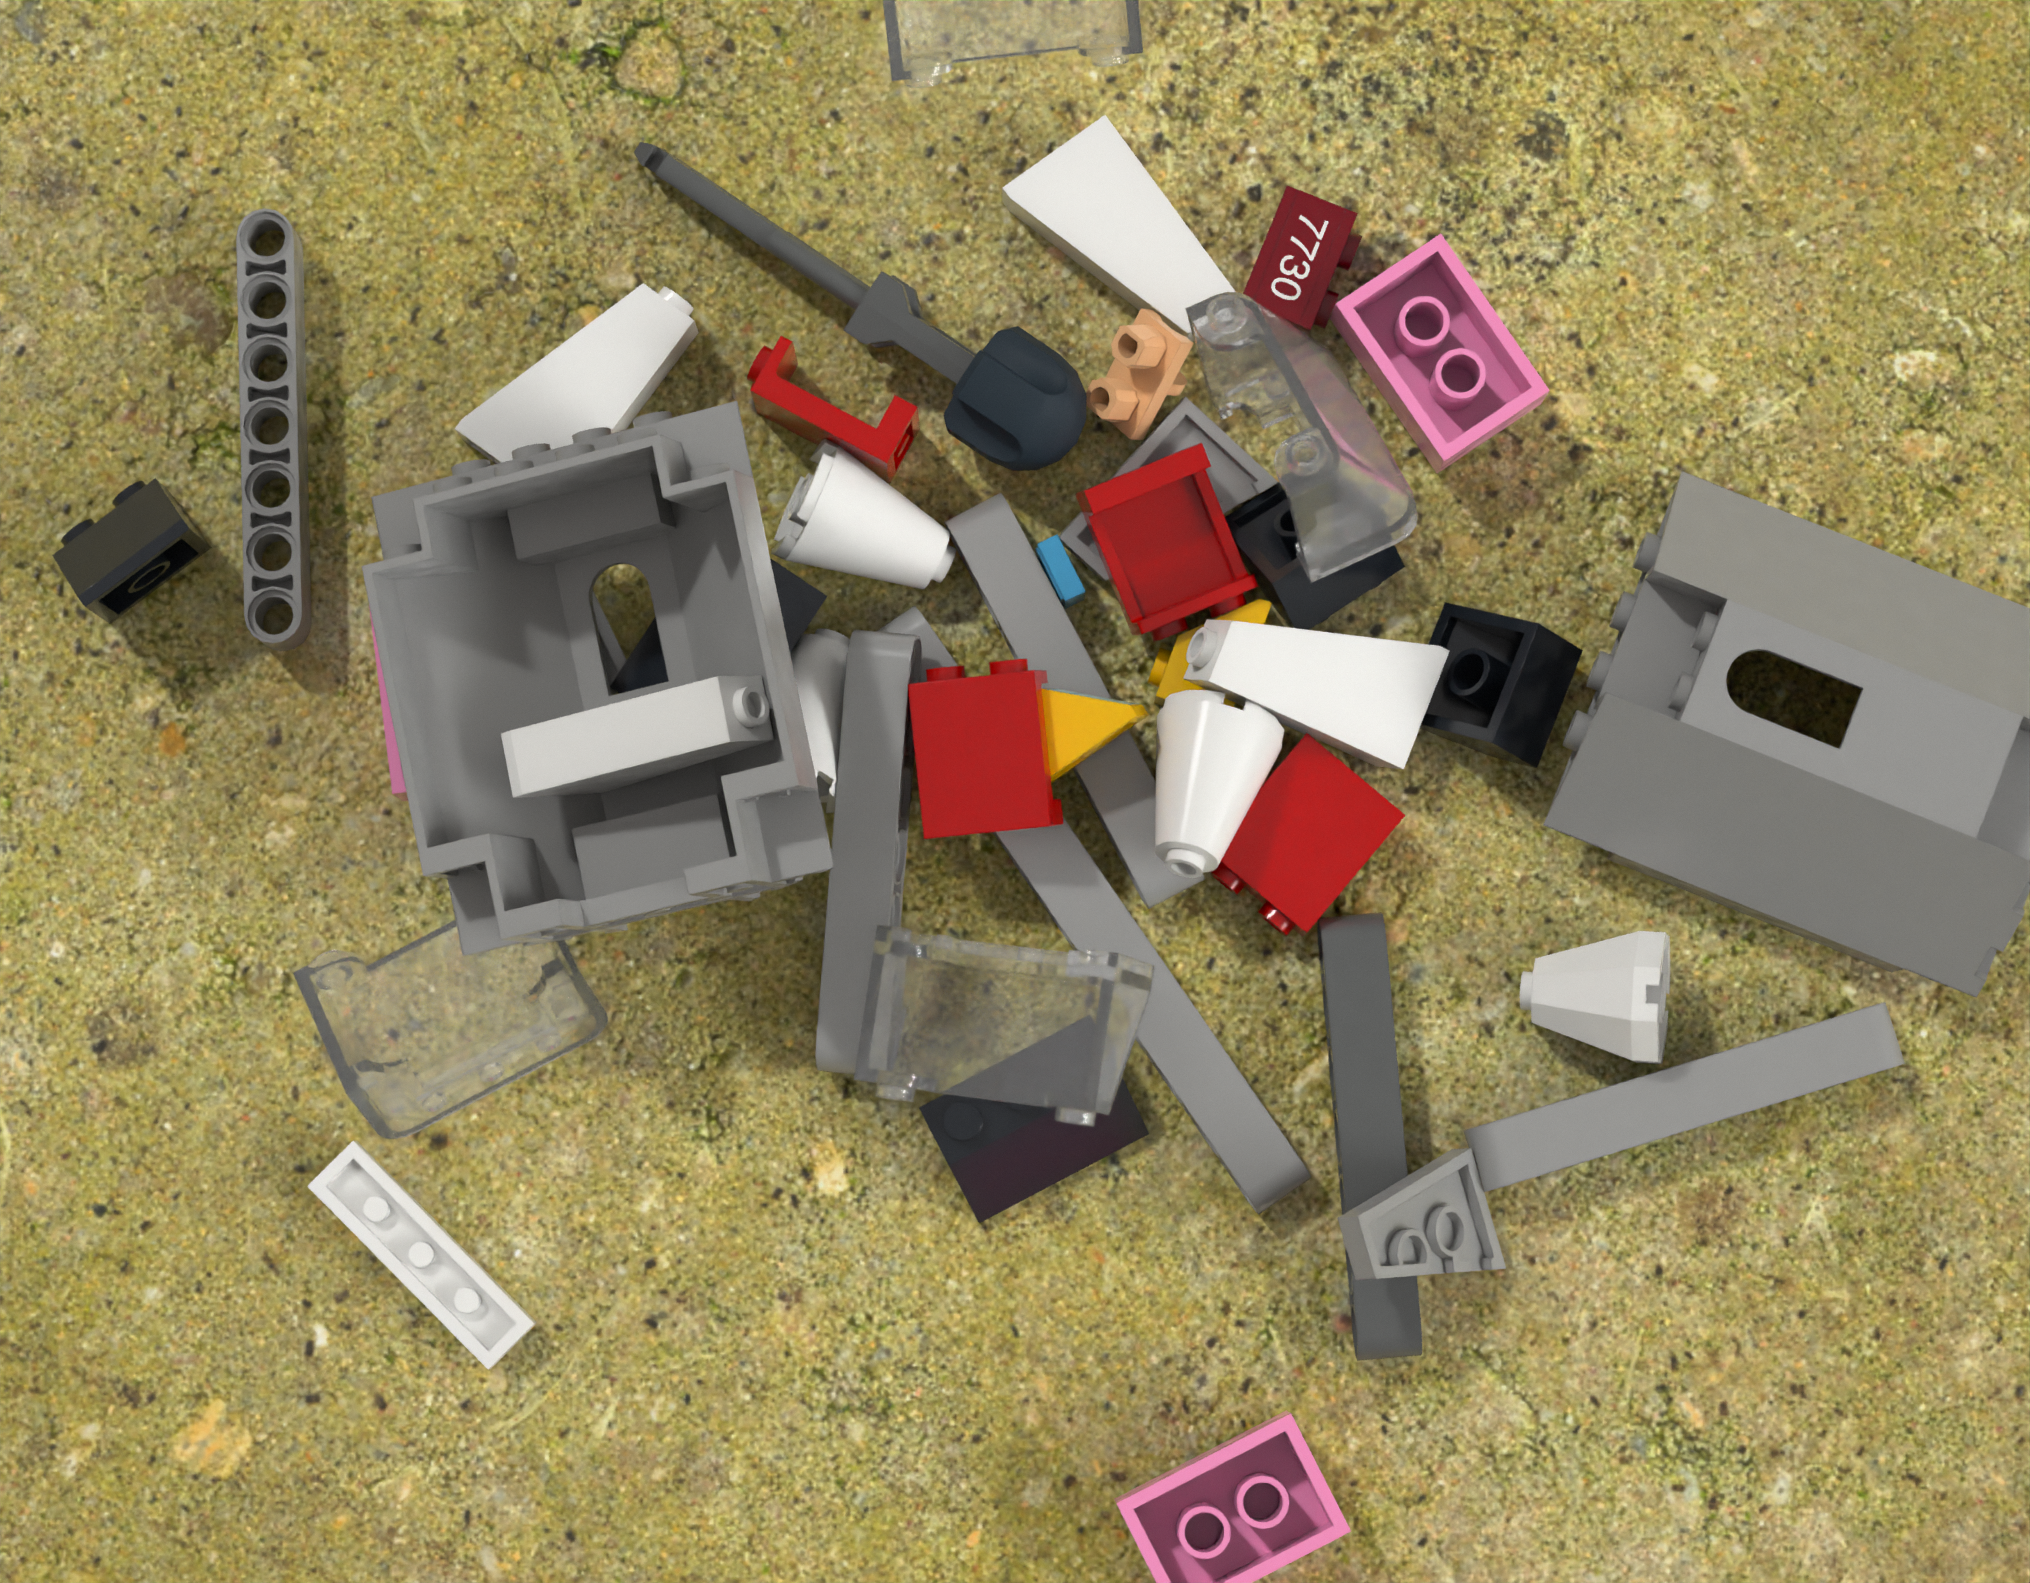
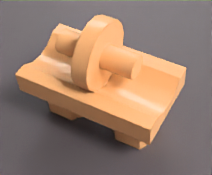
(1141, 375)

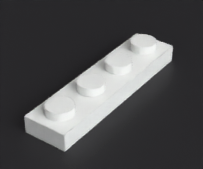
(422, 1254)

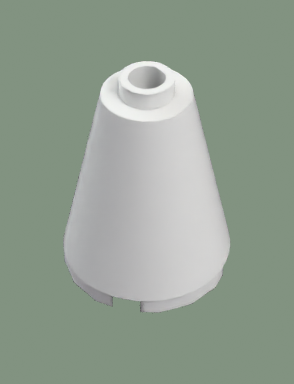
(860, 525)
(820, 681)
(1207, 775)

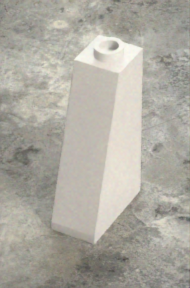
(1116, 224)
(589, 380)
(1334, 686)
(637, 737)

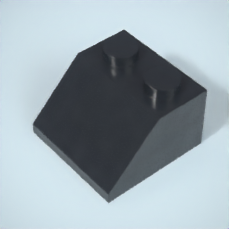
(1266, 545)
(129, 550)
(1499, 683)

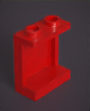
(814, 419)
(1166, 543)
(982, 751)
(1305, 837)

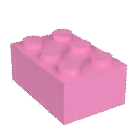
(1439, 353)
(1235, 1509)

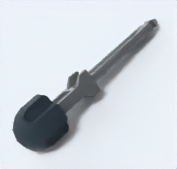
(1011, 399)

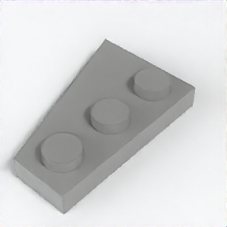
(1232, 475)
(1424, 1224)

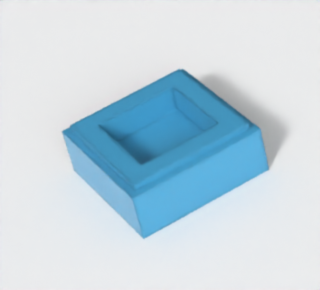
(1060, 571)

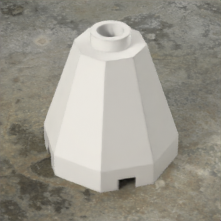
(1605, 994)

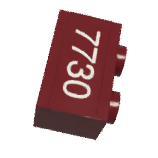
(1301, 257)

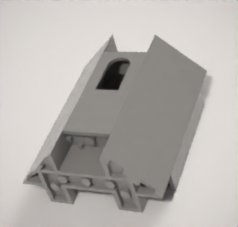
(496, 630)
(1880, 849)

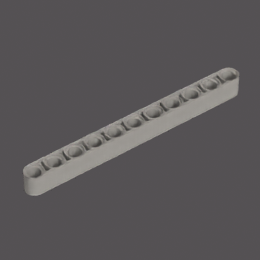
(1171, 1026)

